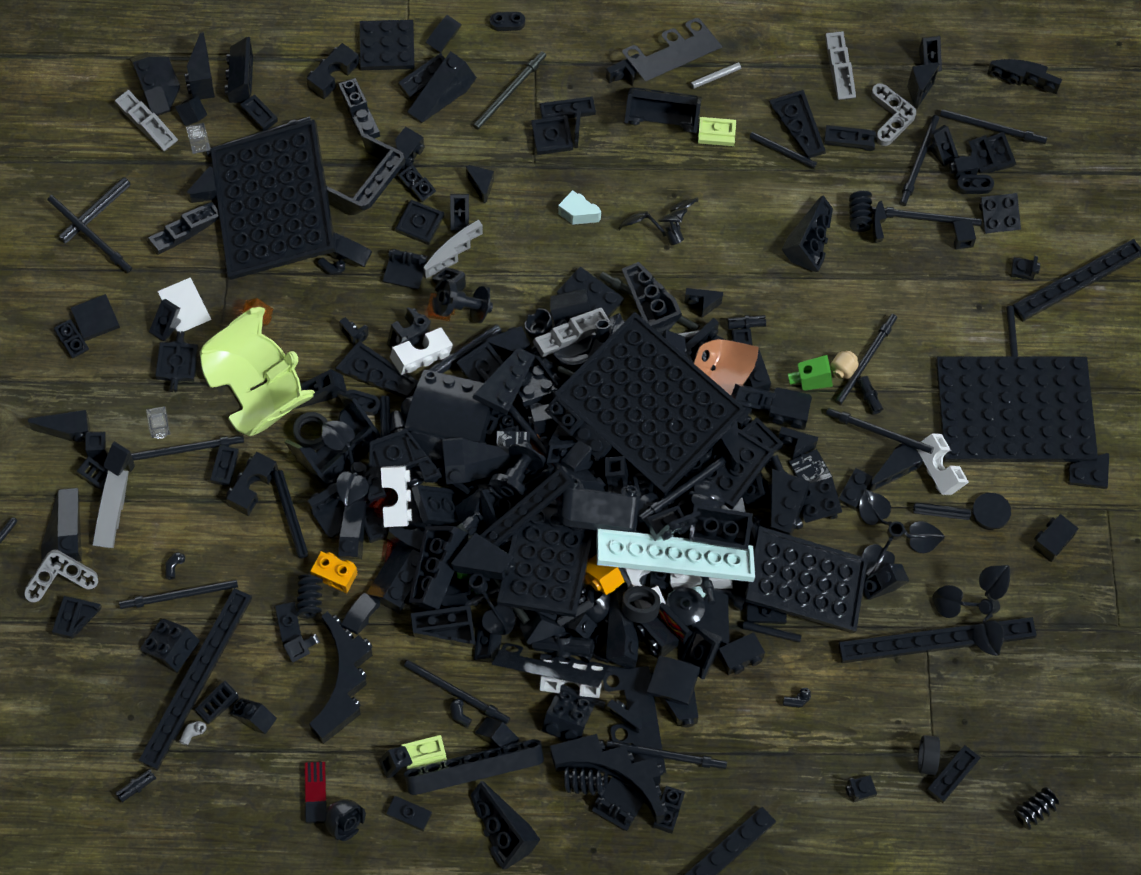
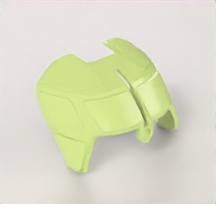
(245, 359)

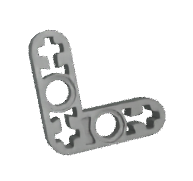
(898, 116)
(53, 569)

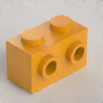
(334, 571)
(601, 577)

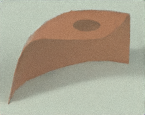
(732, 362)

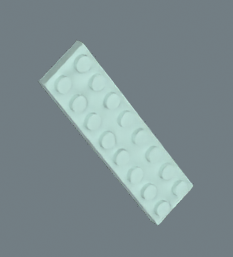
(673, 556)

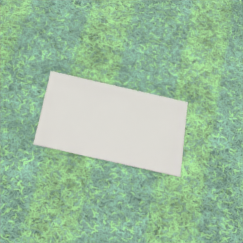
(187, 298)

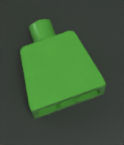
(812, 374)

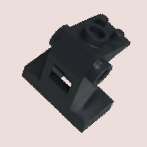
(415, 333)

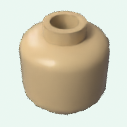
(844, 365)

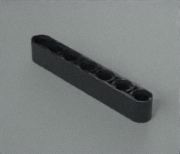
(474, 766)

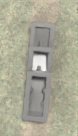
(840, 65)
(146, 120)
(448, 253)
(569, 333)
(110, 509)

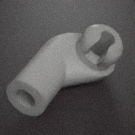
(192, 730)

